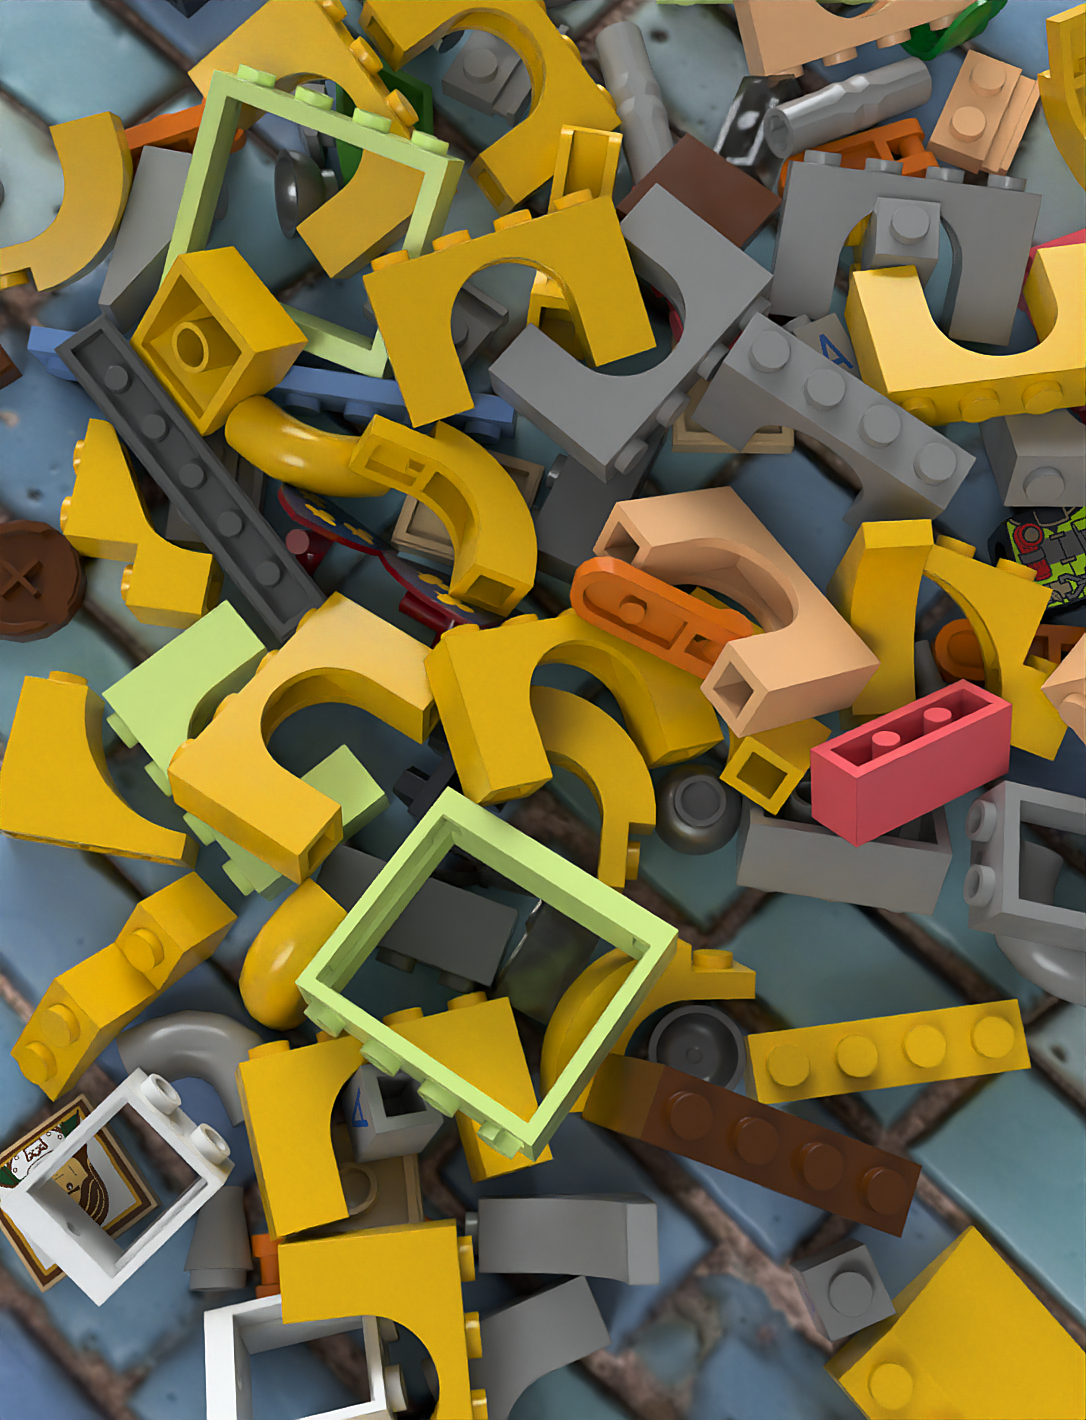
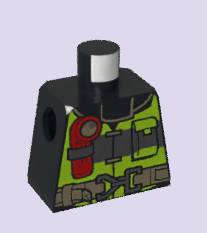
(1053, 545)

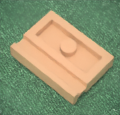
(984, 116)

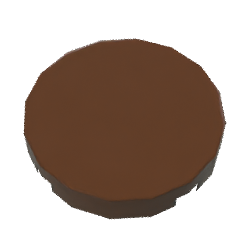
(39, 581)

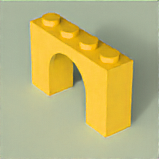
(307, 44)
(560, 85)
(573, 247)
(943, 383)
(487, 711)
(236, 784)
(292, 1094)
(400, 1275)

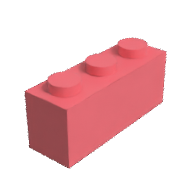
(910, 761)

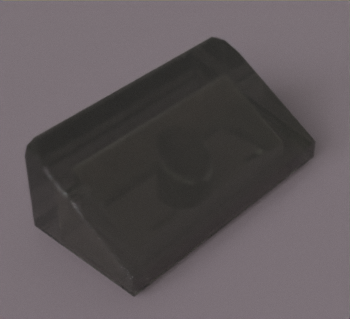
(742, 133)

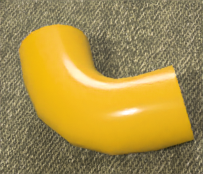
(296, 451)
(282, 954)

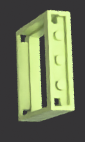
(314, 111)
(538, 870)

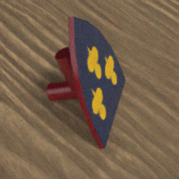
(325, 524)
(429, 599)

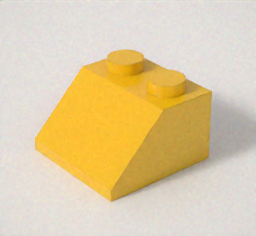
(215, 336)

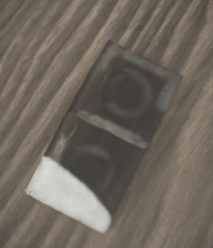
(545, 962)

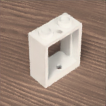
(72, 1235)
(257, 1326)

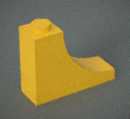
(878, 598)
(60, 785)

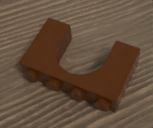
(752, 1141)

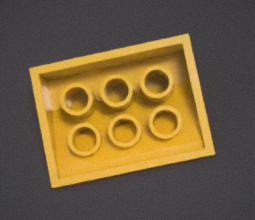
(964, 1348)

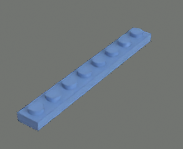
(312, 389)

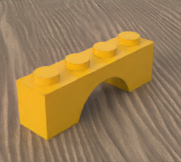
(885, 1052)

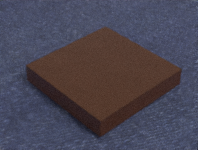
(711, 189)

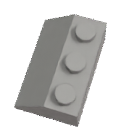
(808, 859)

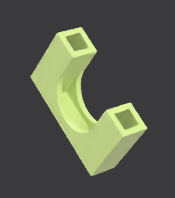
(175, 698)

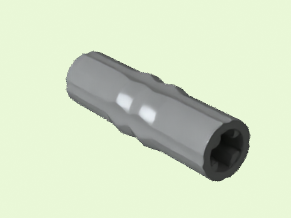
(636, 96)
(847, 107)

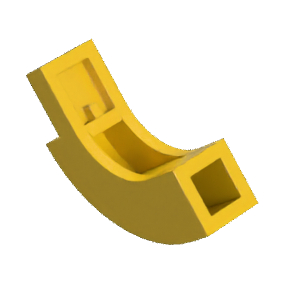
(1064, 87)
(95, 197)
(471, 497)
(610, 765)
(707, 976)

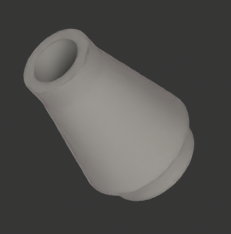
(220, 1244)

